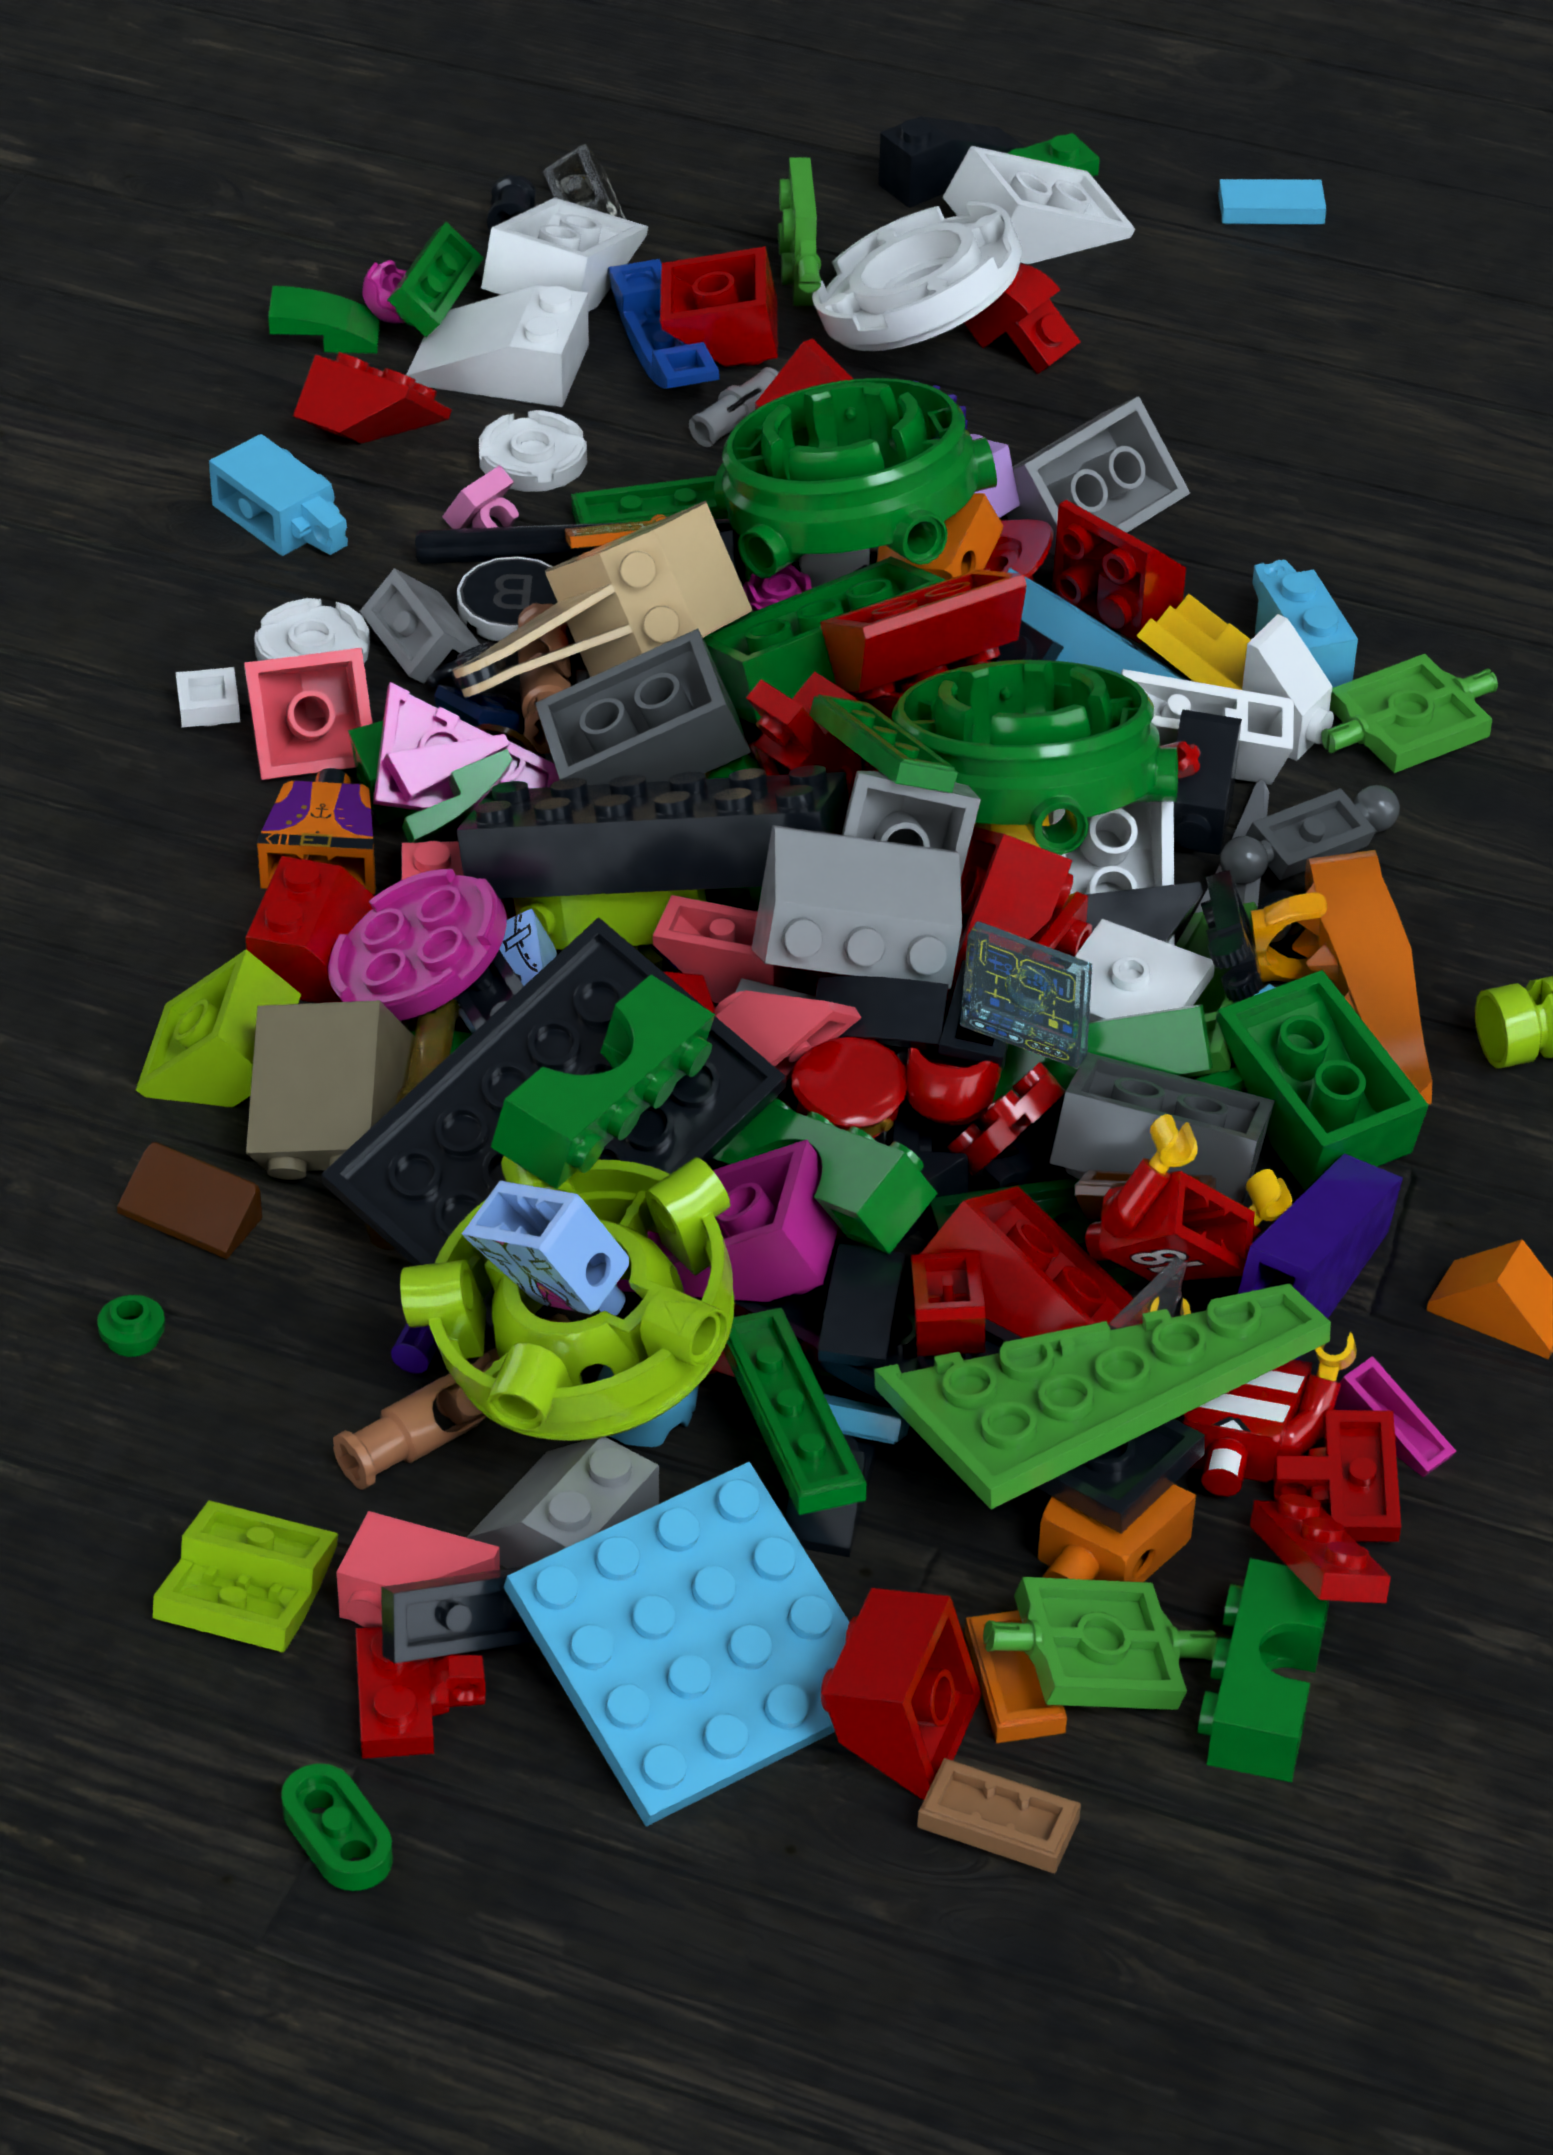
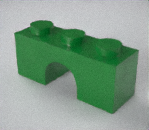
(1259, 1714)

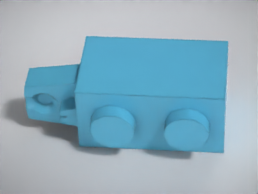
(276, 497)
(1311, 612)

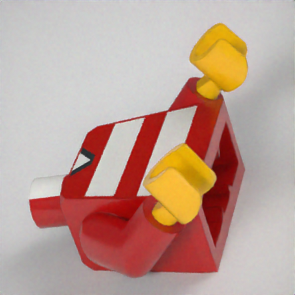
(1178, 1216)
(1265, 1418)

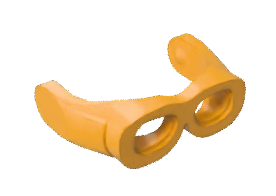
(1270, 921)

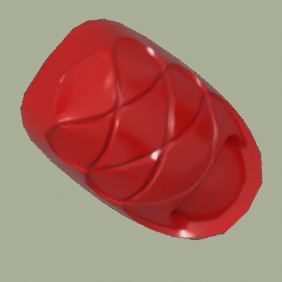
(949, 1090)

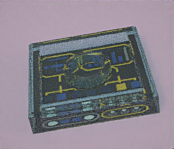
(1026, 994)

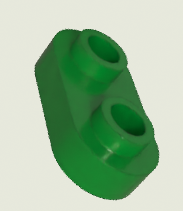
(342, 1832)

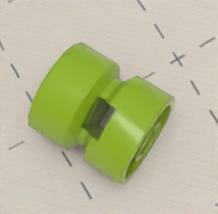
(1516, 1022)

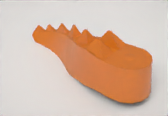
(1367, 956)

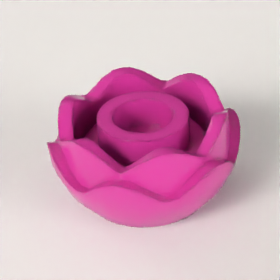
(378, 287)
(780, 586)

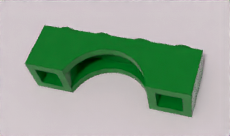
(565, 1119)
(864, 1185)

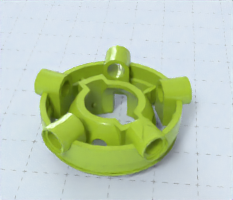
(653, 1352)

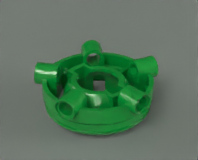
(849, 472)
(1043, 742)

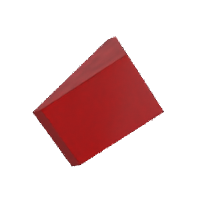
(948, 1303)

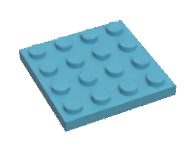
(688, 1640)

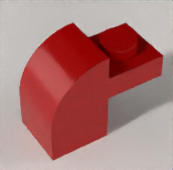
(1028, 319)
(789, 730)

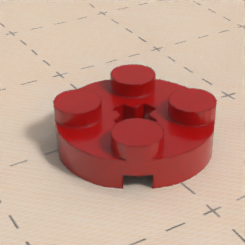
(1007, 1117)

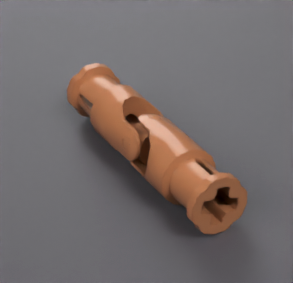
(544, 680)
(409, 1427)

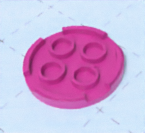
(420, 943)

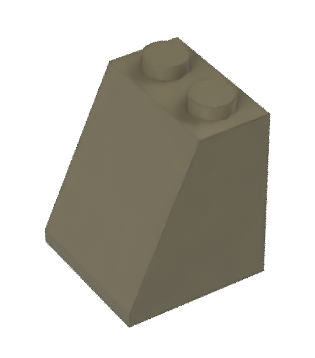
(321, 1081)

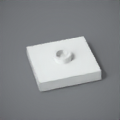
(1140, 973)

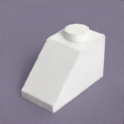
(1284, 667)

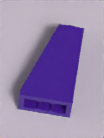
(1326, 1234)

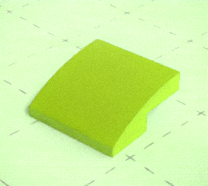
(245, 1576)

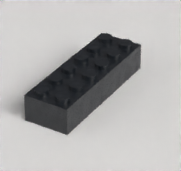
(643, 832)

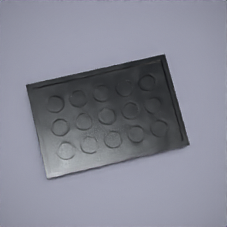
(433, 1149)

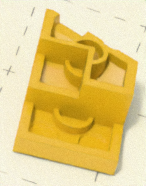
(1199, 644)

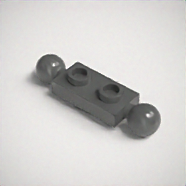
(1309, 830)

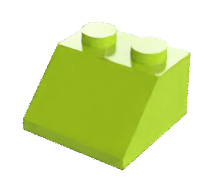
(209, 1035)

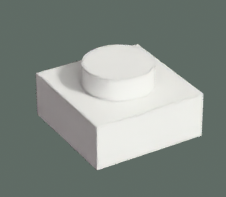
(208, 697)

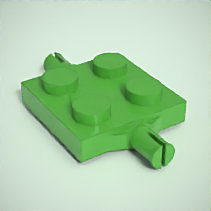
(798, 232)
(1410, 712)
(1100, 1643)

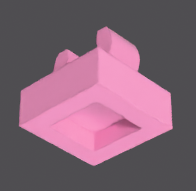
(481, 501)

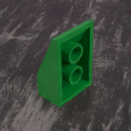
(1327, 1077)

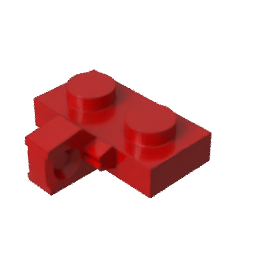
(1351, 1474)
(404, 1696)

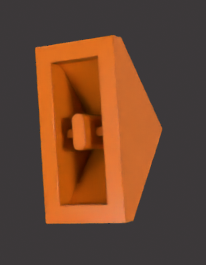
(1500, 1295)

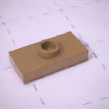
(999, 1815)

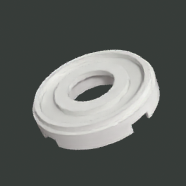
(919, 277)

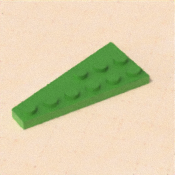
(1088, 1389)

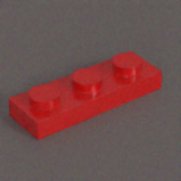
(1319, 1550)

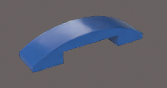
(662, 356)

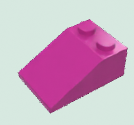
(773, 1229)

